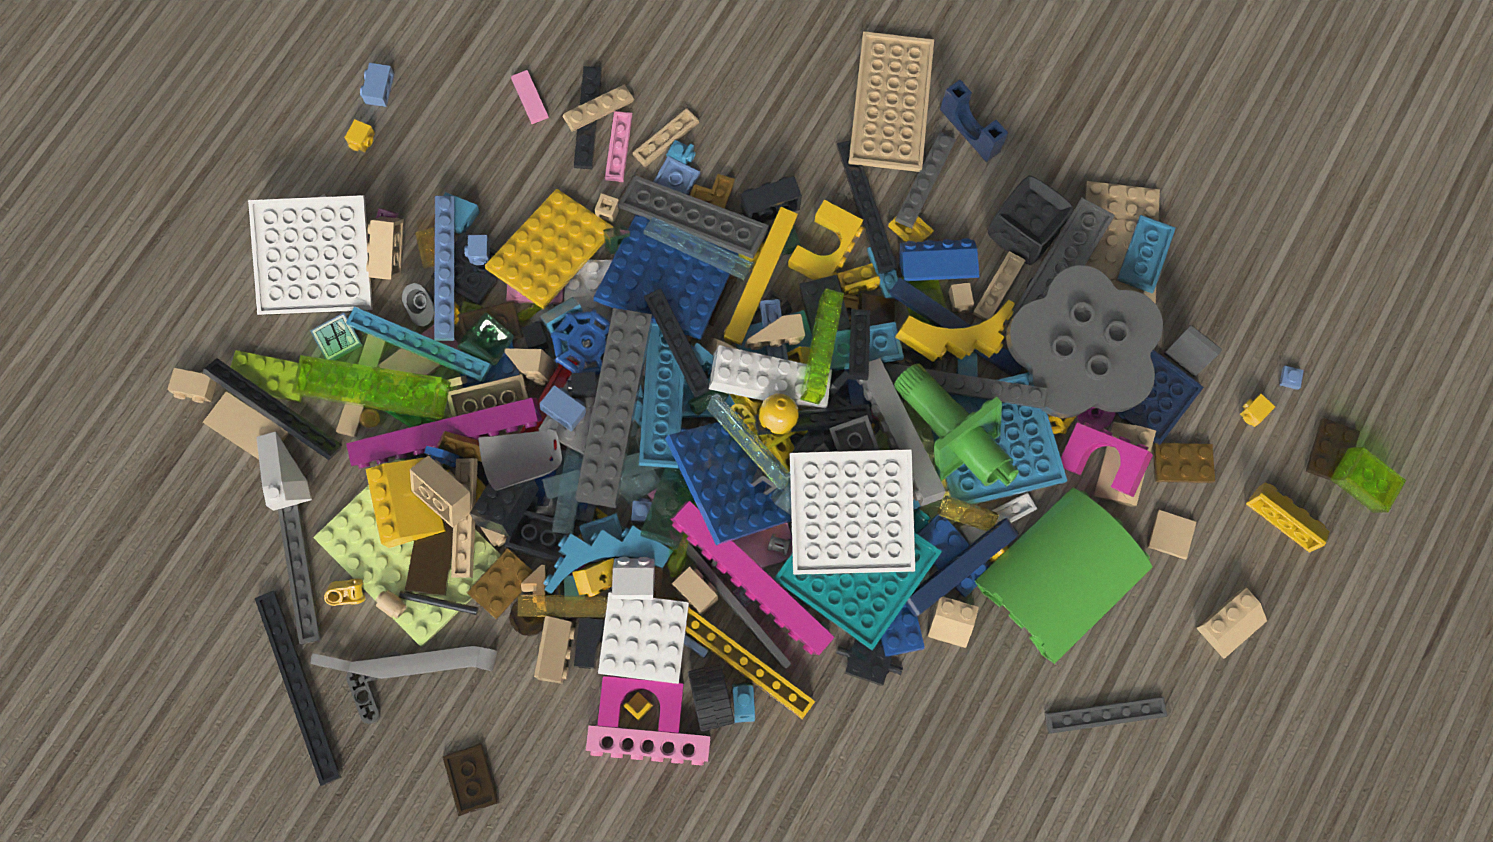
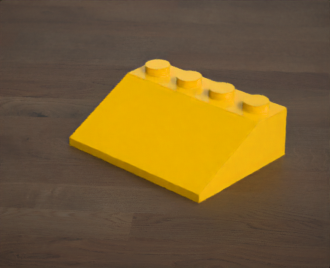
(397, 510)

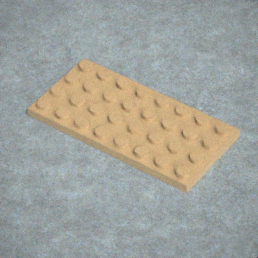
(891, 102)
(1127, 205)

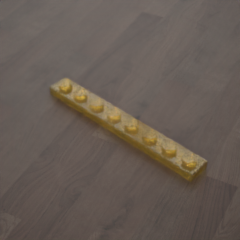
(565, 605)

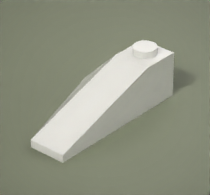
(280, 476)

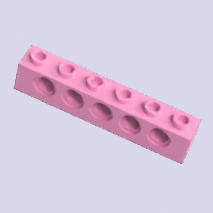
(597, 734)

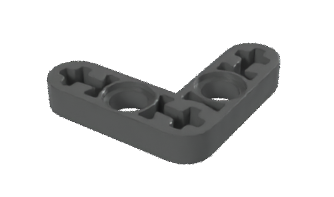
(365, 680)

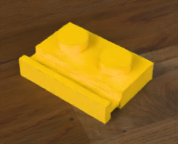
(918, 233)

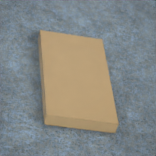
(241, 423)

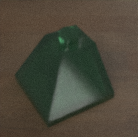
(486, 340)

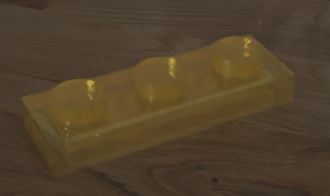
(967, 513)

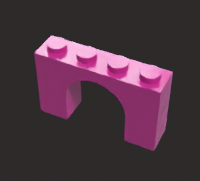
(1133, 458)
(616, 689)

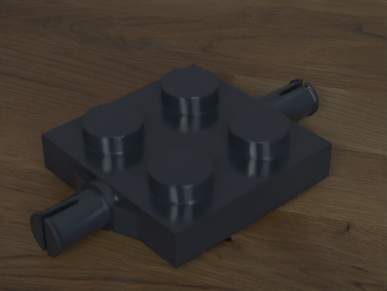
(868, 663)

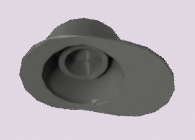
(418, 304)

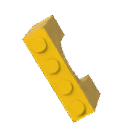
(845, 226)

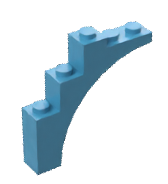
(604, 546)

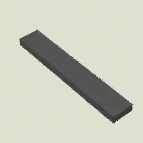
(1105, 715)

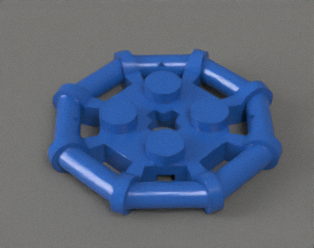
(575, 344)

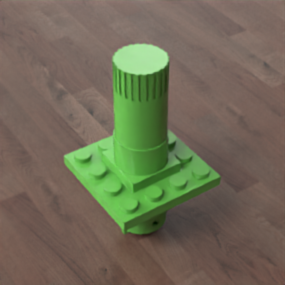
(963, 436)

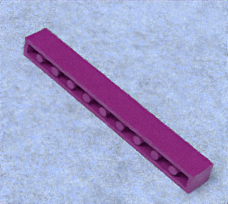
(470, 425)

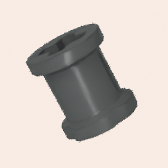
(772, 546)

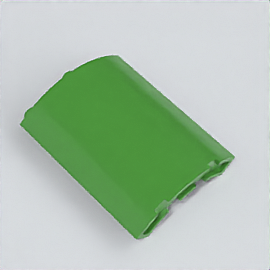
(1065, 573)

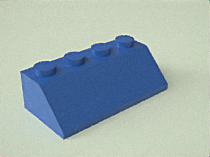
(939, 260)

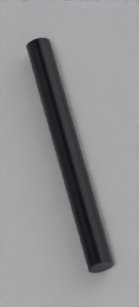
(438, 602)

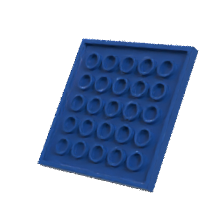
(648, 265)
(721, 481)

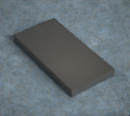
(1193, 351)

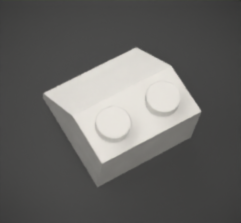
(633, 578)

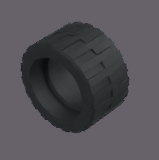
(711, 697)

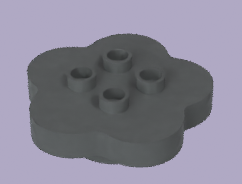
(1087, 343)

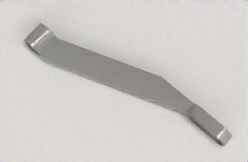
(413, 663)

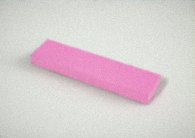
(618, 146)

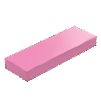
(529, 97)

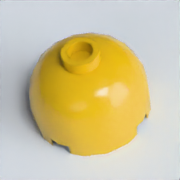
(778, 413)

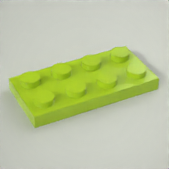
(268, 373)

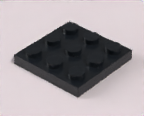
(470, 279)

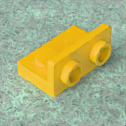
(858, 279)

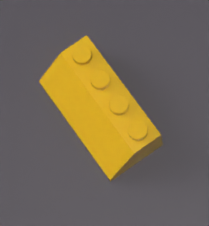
(1288, 517)

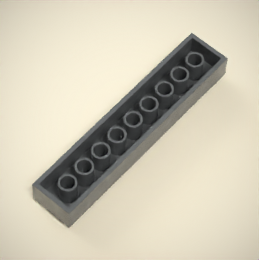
(614, 408)

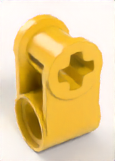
(349, 592)

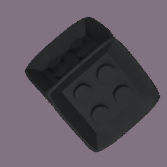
(1030, 219)

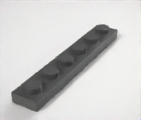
(925, 180)

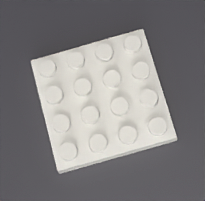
(644, 638)

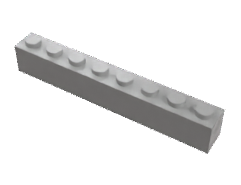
(901, 432)

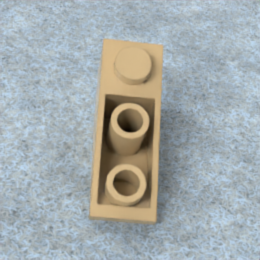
(783, 330)

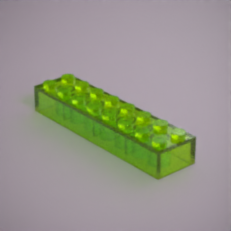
(371, 387)

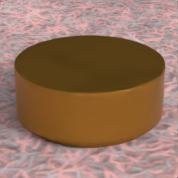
(369, 418)

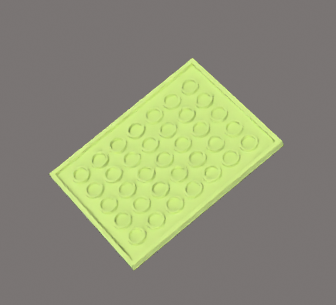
(356, 545)

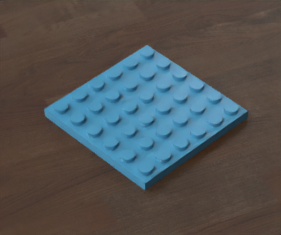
(1025, 438)

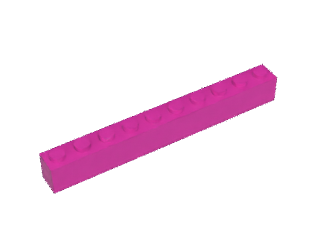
(754, 581)

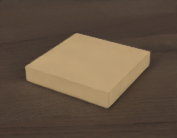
(1172, 534)

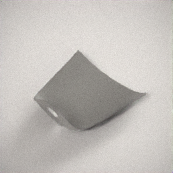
(519, 457)

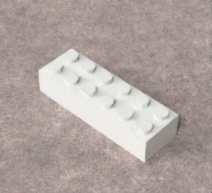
(760, 376)

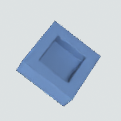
(1291, 377)

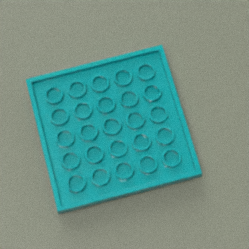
(860, 601)

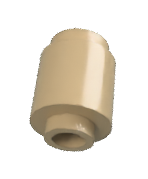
(390, 604)

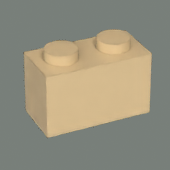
(191, 385)

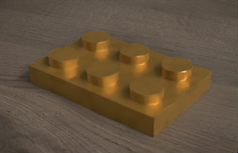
(1184, 463)
(500, 583)

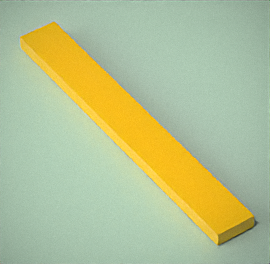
(760, 276)

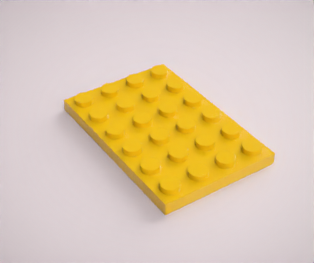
(549, 248)

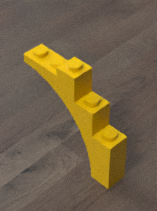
(934, 341)

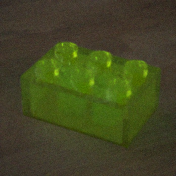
(1368, 480)

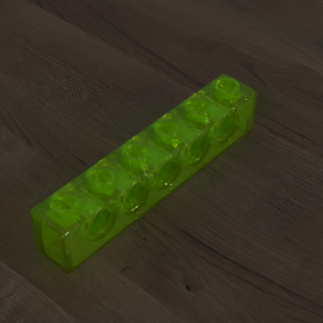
(822, 346)

